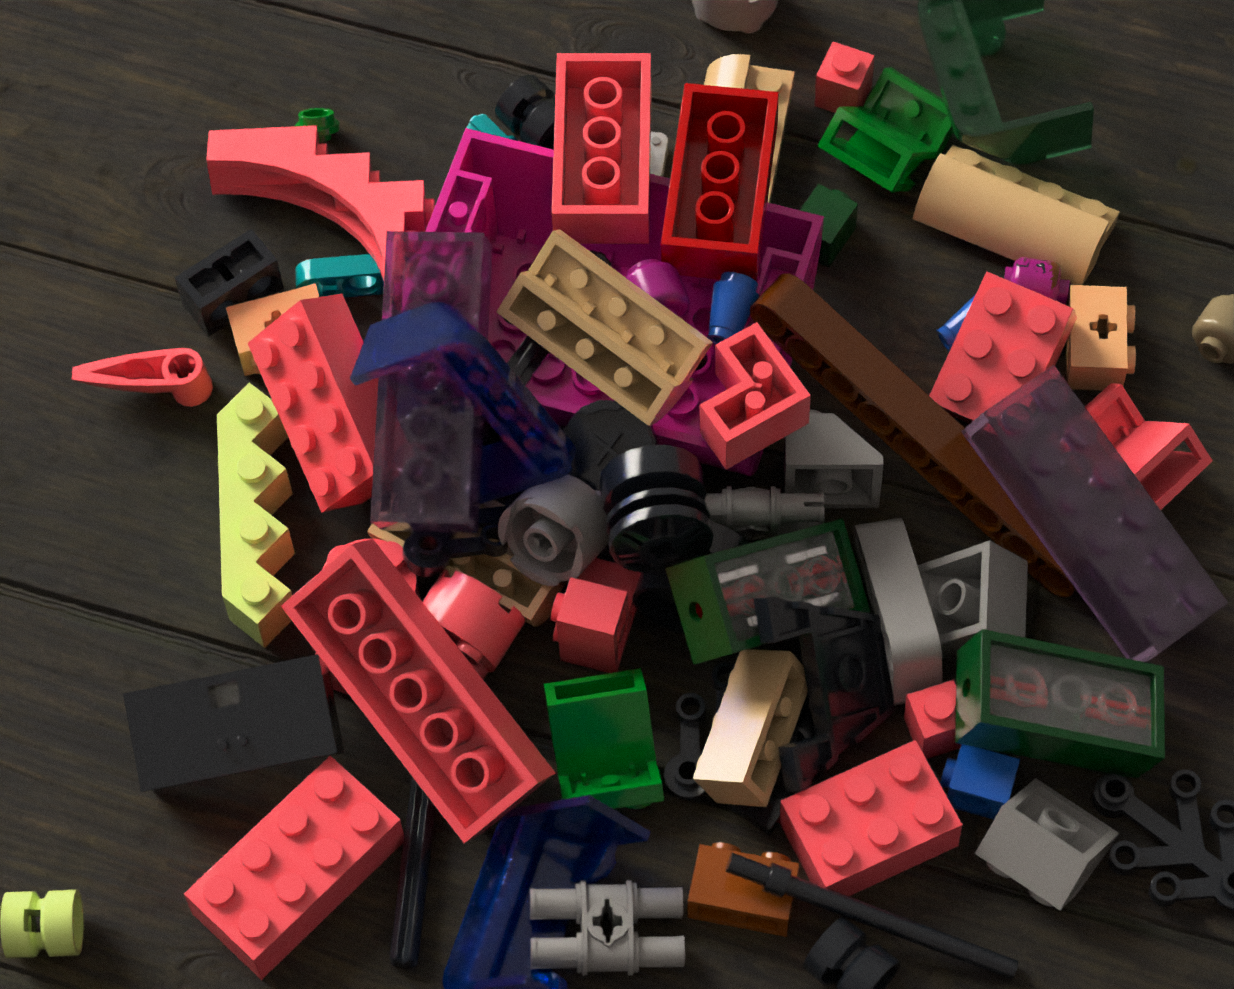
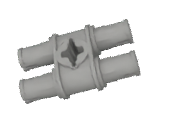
(764, 512)
(589, 949)

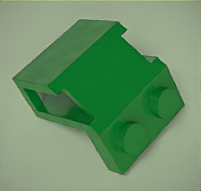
(894, 133)
(604, 739)

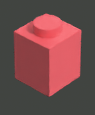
(843, 78)
(932, 718)

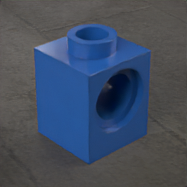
(979, 780)

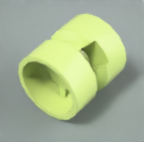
(60, 923)

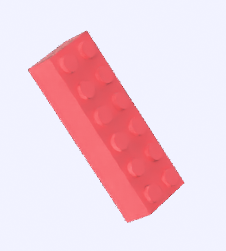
(417, 689)

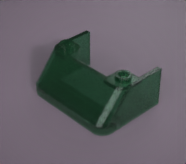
(956, 39)

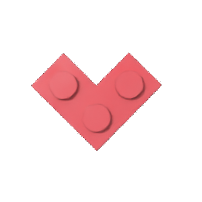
(760, 401)
(595, 616)

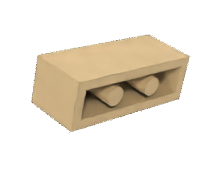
(751, 723)

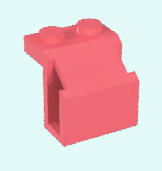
(1149, 444)

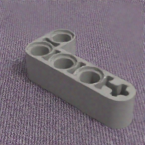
(902, 604)

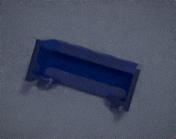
(532, 443)
(532, 849)

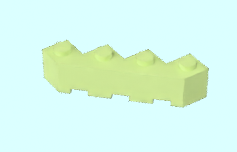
(249, 493)

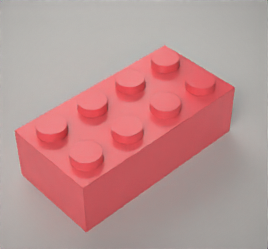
(602, 147)
(328, 419)
(295, 867)

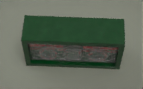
(719, 588)
(1059, 704)

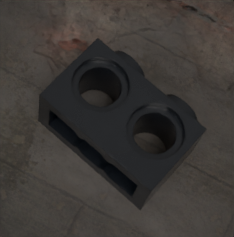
(228, 277)

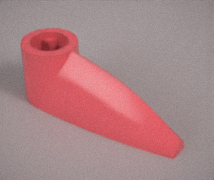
(156, 371)

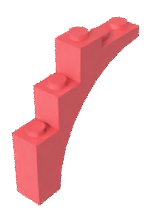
(298, 170)

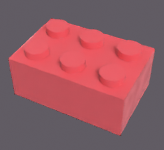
(1000, 347)
(871, 821)

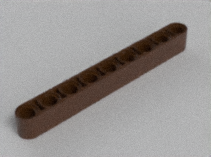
(900, 417)

